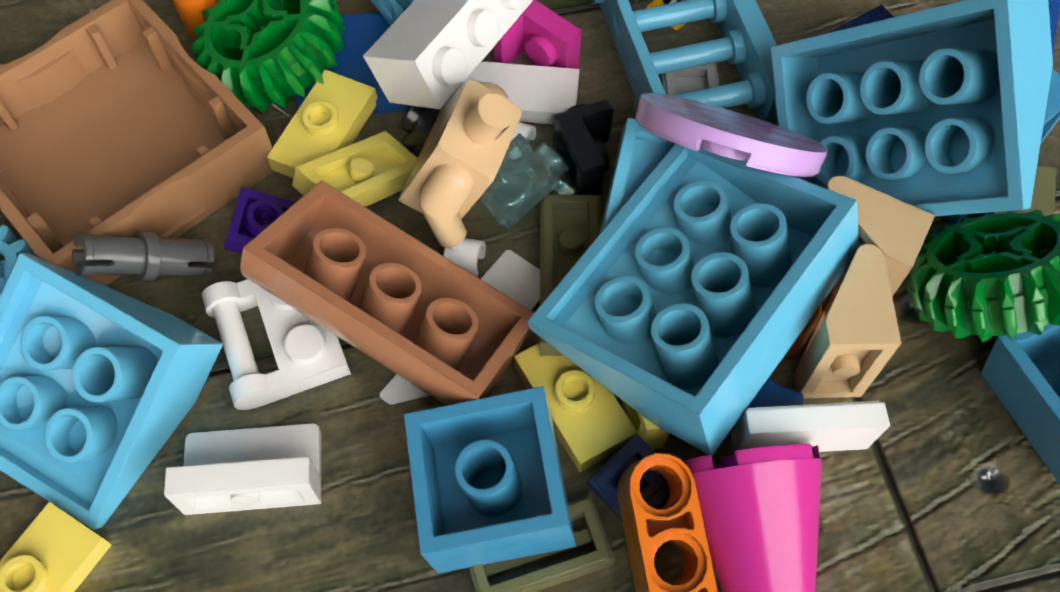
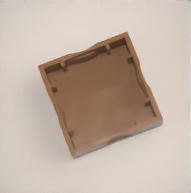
(119, 135)

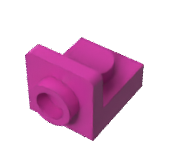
(543, 37)

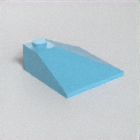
(89, 386)

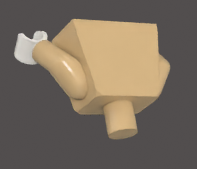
(462, 163)

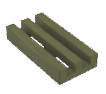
(557, 573)

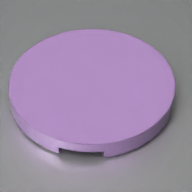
(730, 135)

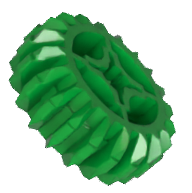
(269, 47)
(990, 275)

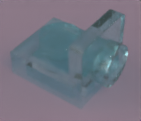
(524, 180)

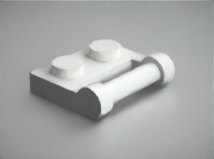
(302, 348)

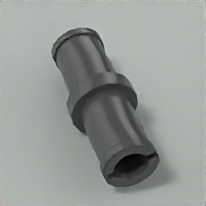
(142, 255)

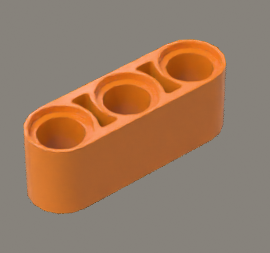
(676, 522)

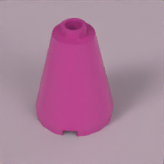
(762, 516)

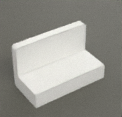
(247, 470)

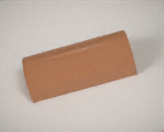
(388, 295)

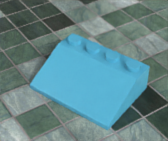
(927, 103)
(700, 289)

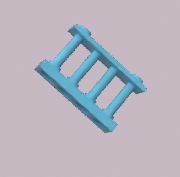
(744, 43)

